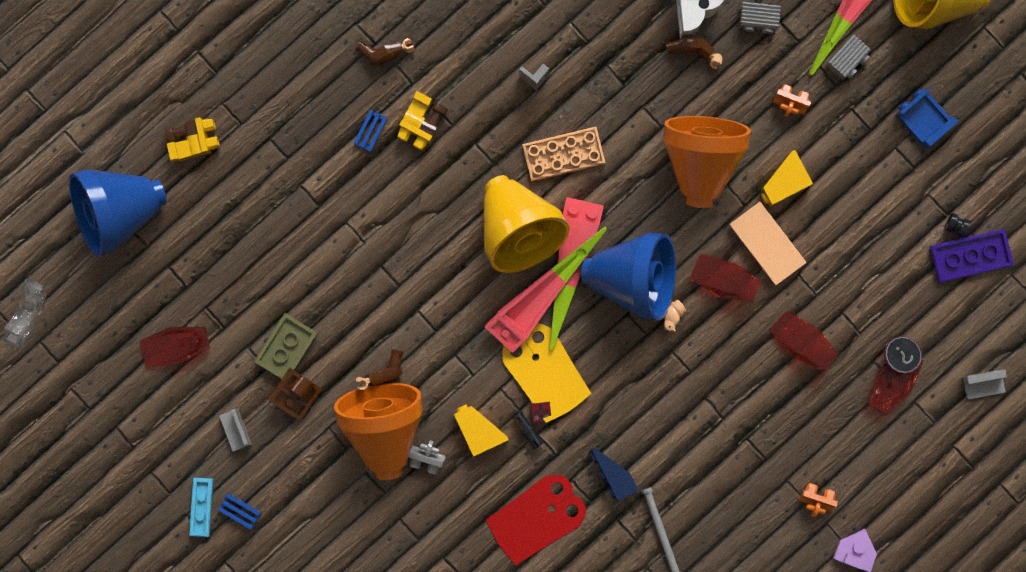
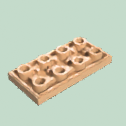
(563, 154)
(767, 243)

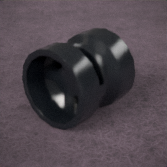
(957, 225)

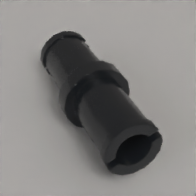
(528, 430)

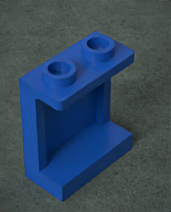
(925, 118)

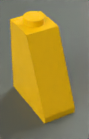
(786, 181)
(478, 430)

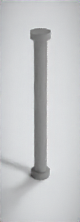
(660, 529)

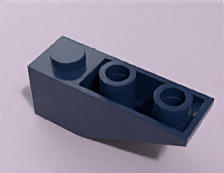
(618, 478)

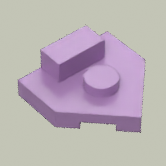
(856, 551)

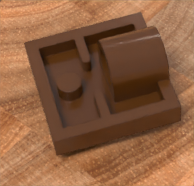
(294, 394)

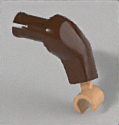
(695, 44)
(384, 53)
(386, 374)

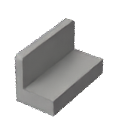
(536, 79)
(984, 384)
(235, 429)

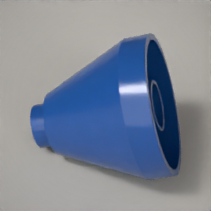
(112, 206)
(635, 275)

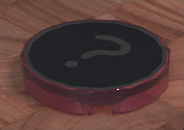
(902, 355)

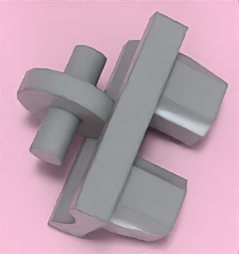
(426, 454)

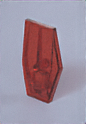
(725, 279)
(803, 341)
(174, 345)
(891, 388)

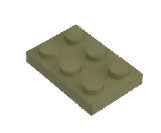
(285, 346)

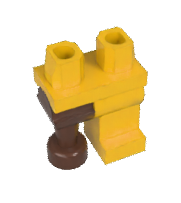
(417, 125)
(197, 139)

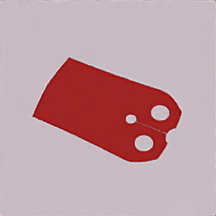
(527, 523)

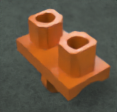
(790, 102)
(818, 503)

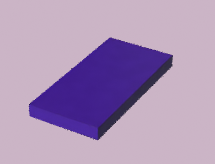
(971, 255)

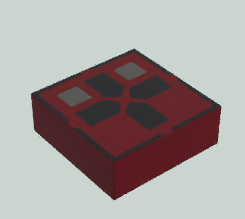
(540, 411)

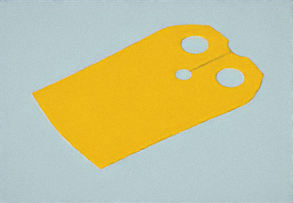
(550, 377)

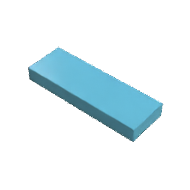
(201, 507)

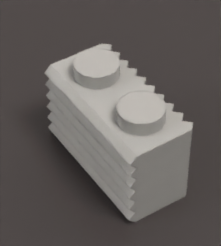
(759, 17)
(848, 57)

